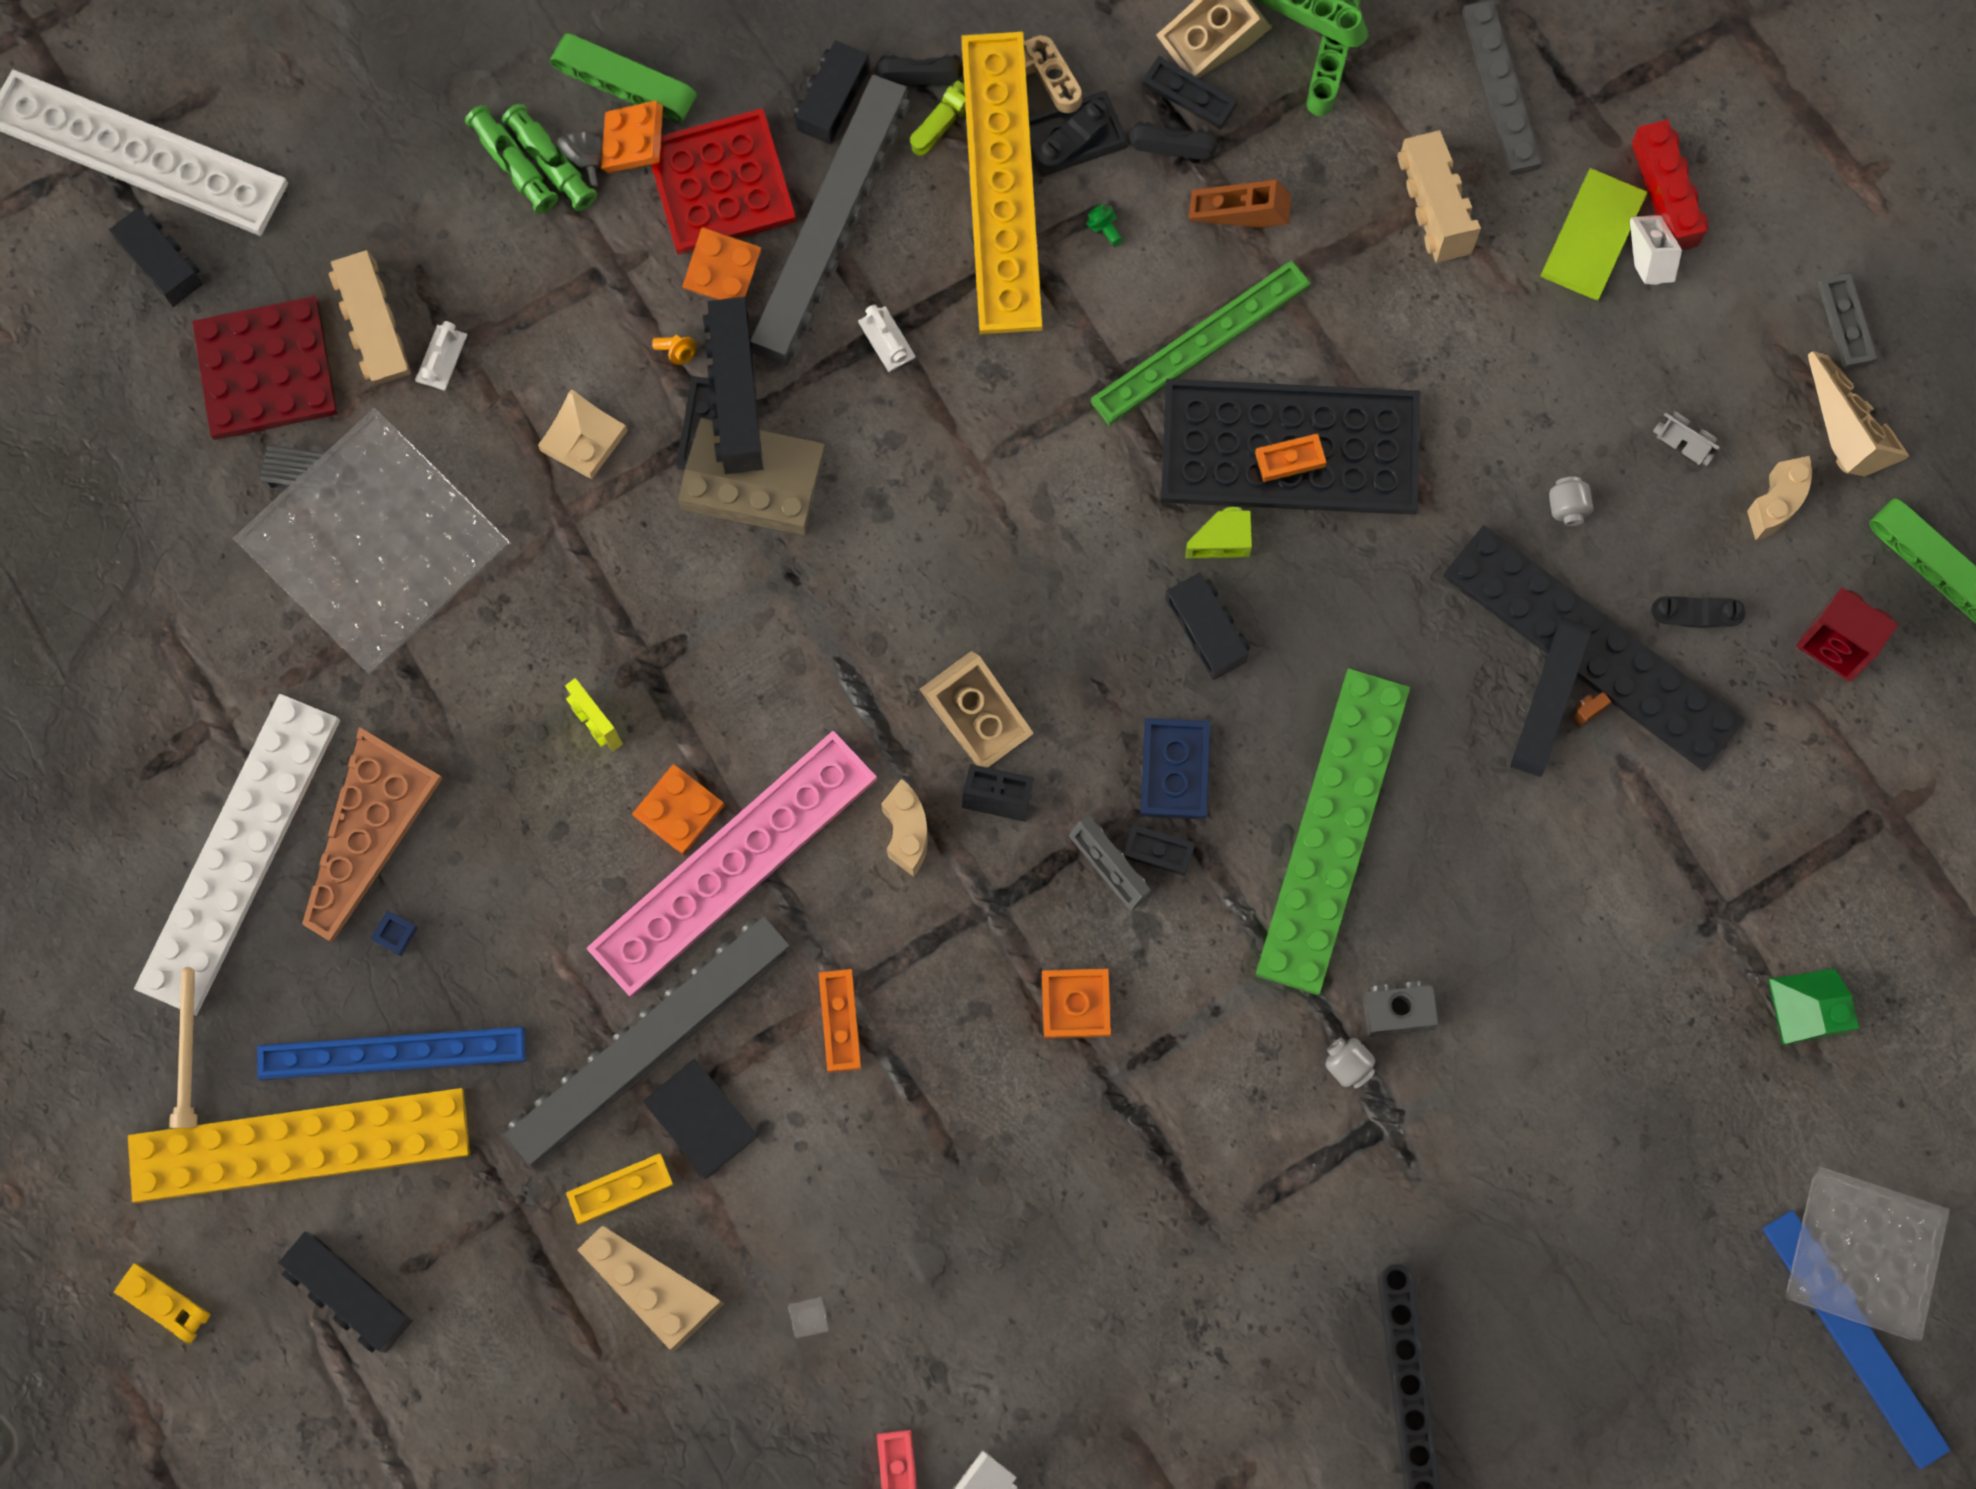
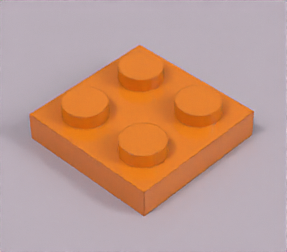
(632, 137)
(721, 266)
(678, 809)
(1076, 1003)

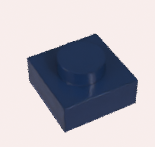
(394, 933)

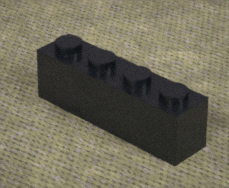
(345, 1292)

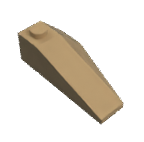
(1852, 431)

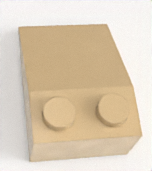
(1212, 33)
(976, 710)

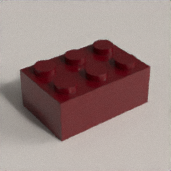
(1847, 634)

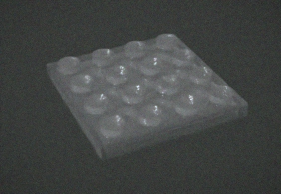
(1867, 1254)

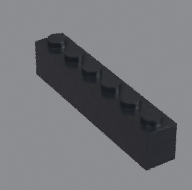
(734, 386)

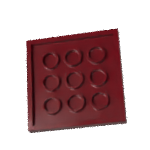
(264, 367)

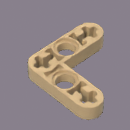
(1035, 63)

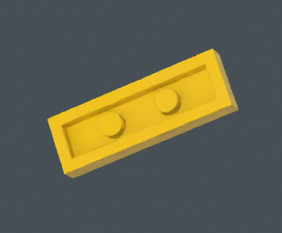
(619, 1189)

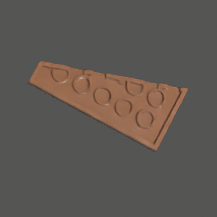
(369, 821)

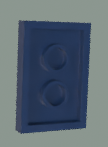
(1175, 768)

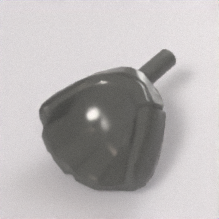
(584, 151)

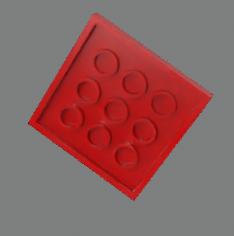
(722, 180)

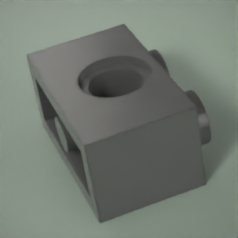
(1382, 1019)

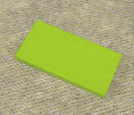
(1593, 234)

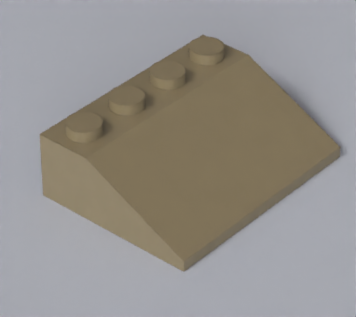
(767, 498)

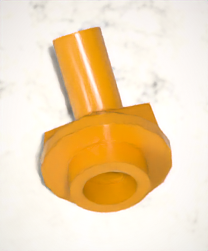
(680, 349)

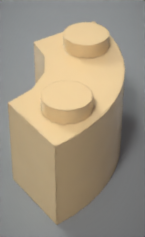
(1787, 492)
(909, 828)

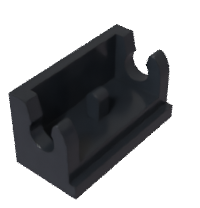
(997, 792)

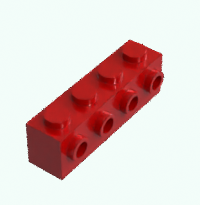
(1668, 182)

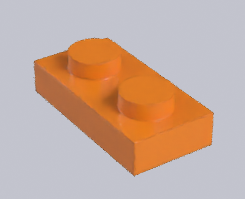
(1290, 457)

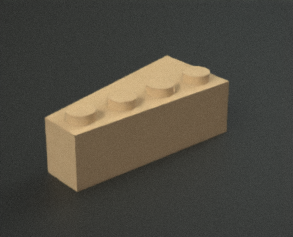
(1438, 197)
(370, 318)
(656, 1293)

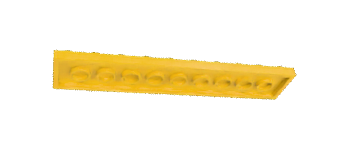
(1001, 183)
(298, 1145)

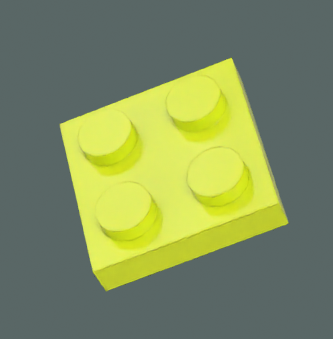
(597, 722)

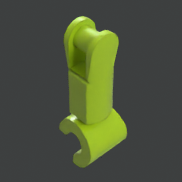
(939, 120)

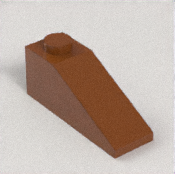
(1242, 204)

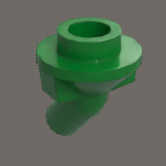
(1101, 219)

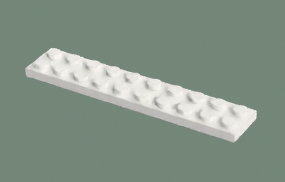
(139, 153)
(238, 851)

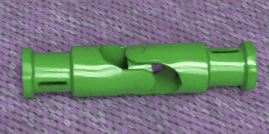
(538, 145)
(521, 170)

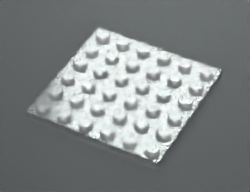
(371, 541)

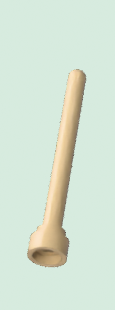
(183, 1114)

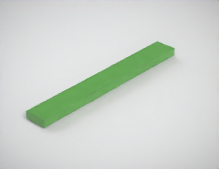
(1200, 342)

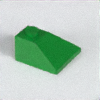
(1812, 1006)

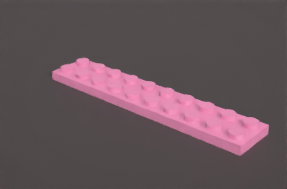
(731, 864)

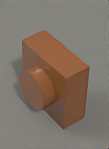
(1590, 708)

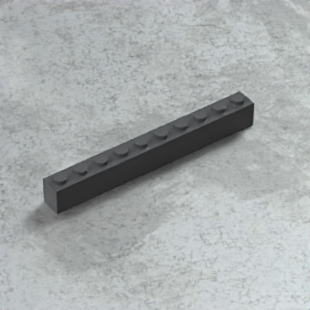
(830, 221)
(647, 1042)

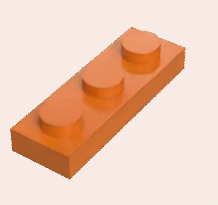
(839, 1021)

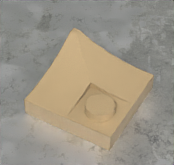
(582, 436)

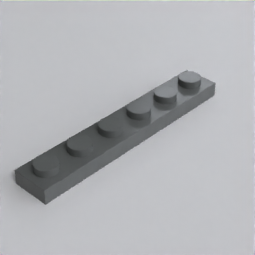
(1501, 87)

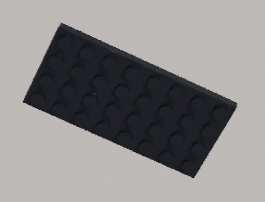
(1364, 435)

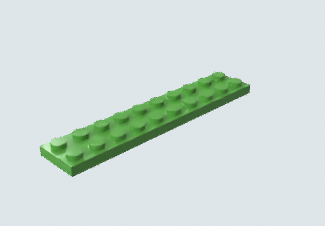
(1332, 832)

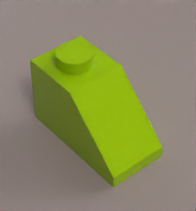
(1223, 536)

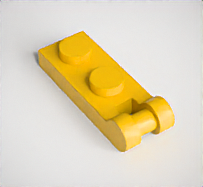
(161, 1302)

